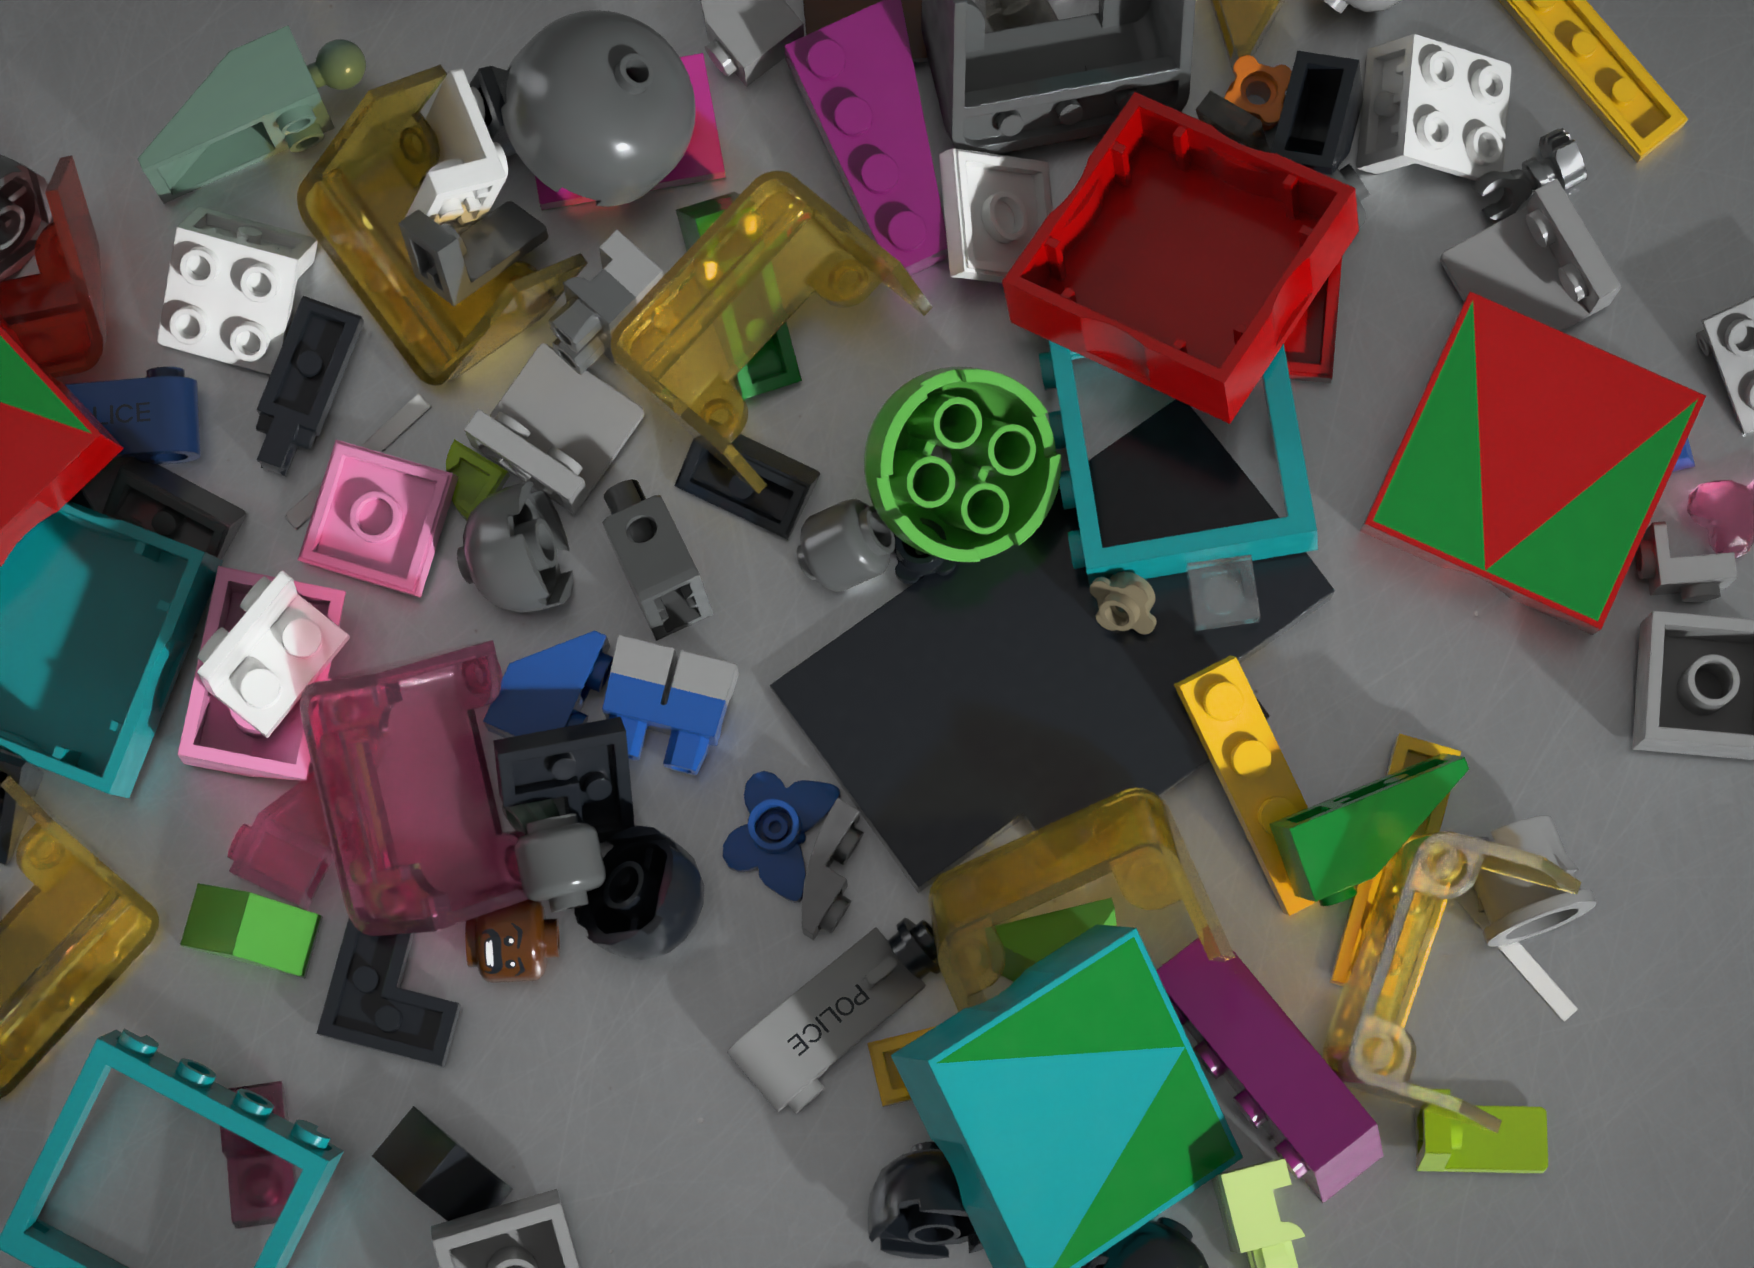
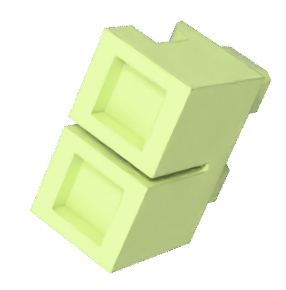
(1252, 1214)

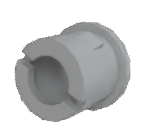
(1523, 908)

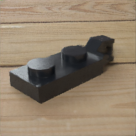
(304, 380)

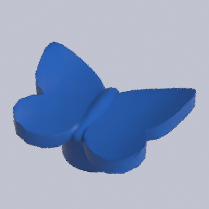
(777, 829)

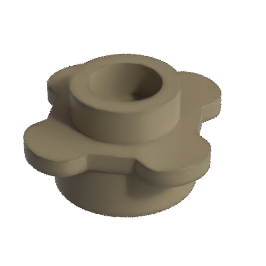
(1124, 602)

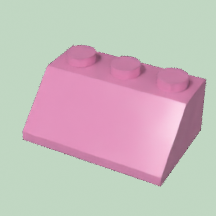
(219, 737)

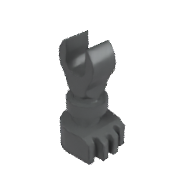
(1560, 162)

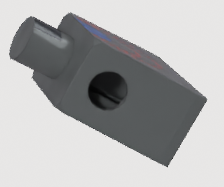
(654, 559)

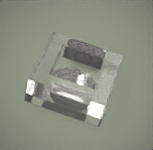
(1223, 592)

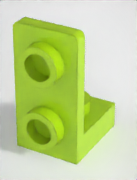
(1461, 1147)

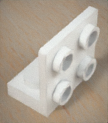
(1433, 108)
(469, 163)
(232, 288)
(269, 653)

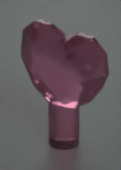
(1726, 513)

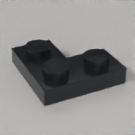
(573, 762)
(372, 1009)

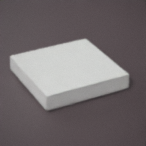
(991, 210)

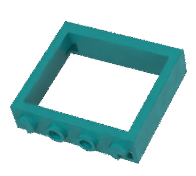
(1171, 554)
(194, 1088)

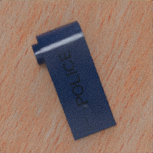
(149, 415)

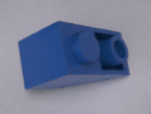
(550, 687)

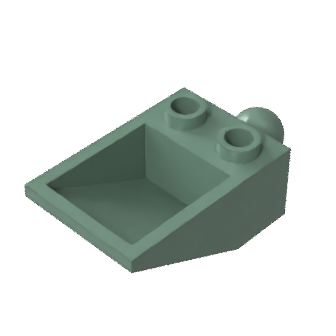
(249, 110)

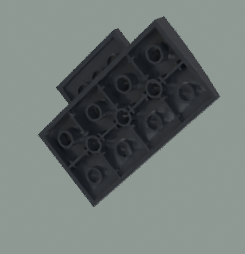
(1003, 690)

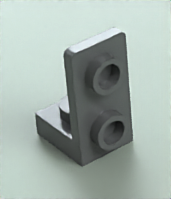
(465, 262)

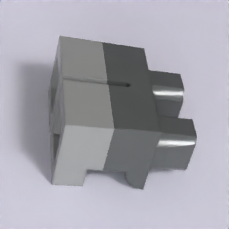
(598, 306)

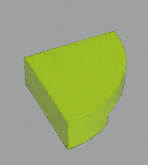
(476, 477)

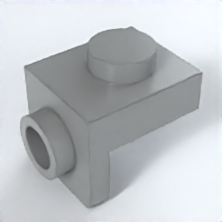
(1694, 577)

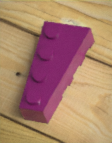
(872, 121)
(1272, 1069)

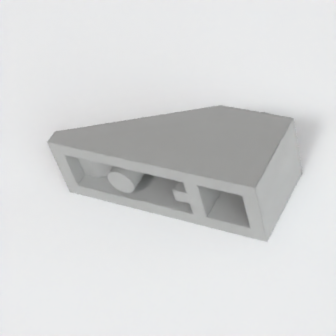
(749, 35)

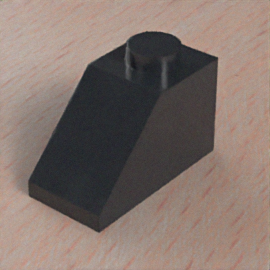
(1320, 111)

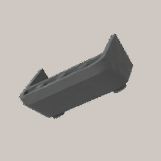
(1031, 80)

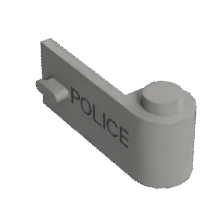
(824, 1021)

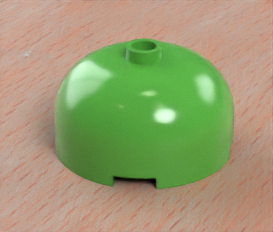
(994, 468)

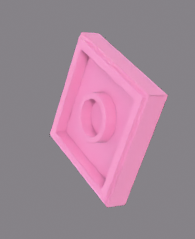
(378, 518)

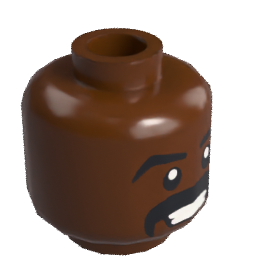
(512, 942)

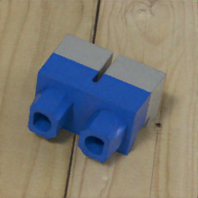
(694, 705)

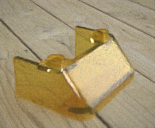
(355, 210)
(736, 294)
(1121, 835)
(61, 939)
(1368, 1031)

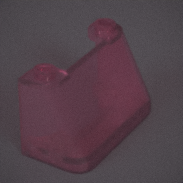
(412, 791)

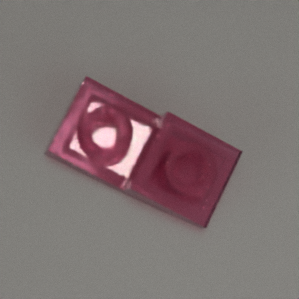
(257, 1177)

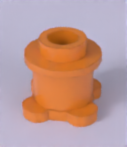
(1262, 81)

